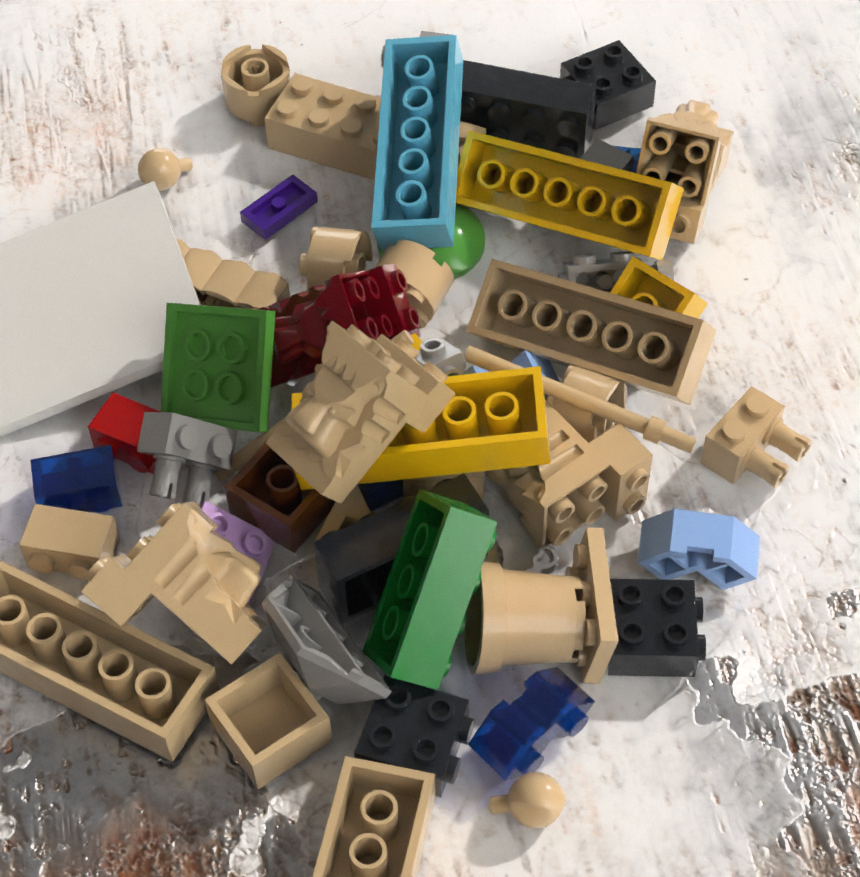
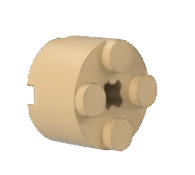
(253, 81)
(334, 253)
(424, 276)
(598, 385)

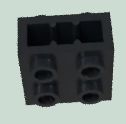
(620, 78)
(657, 628)
(417, 731)

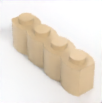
(230, 281)

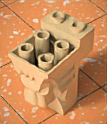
(689, 153)
(357, 408)
(579, 482)
(190, 573)

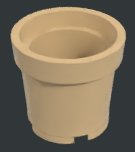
(523, 620)

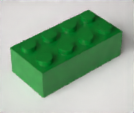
(429, 589)

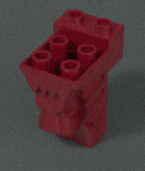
(367, 299)

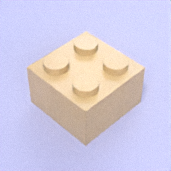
(269, 720)

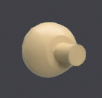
(162, 167)
(532, 800)

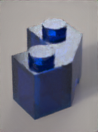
(519, 732)

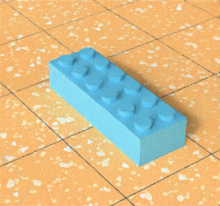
(418, 142)

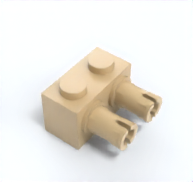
(745, 432)

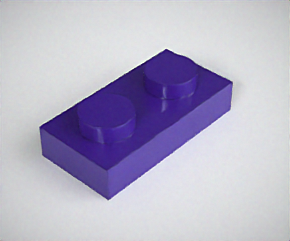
(278, 207)

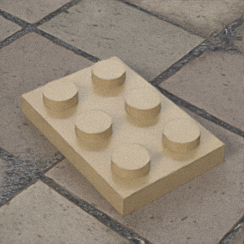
(601, 634)

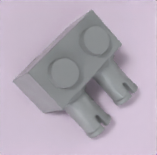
(188, 441)

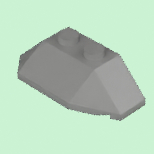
(321, 646)

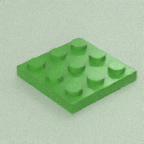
(218, 365)

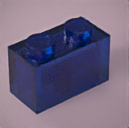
(78, 480)

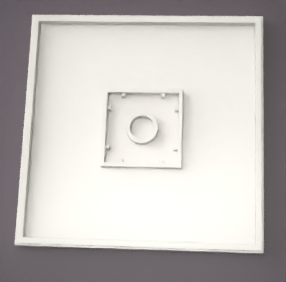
(86, 305)

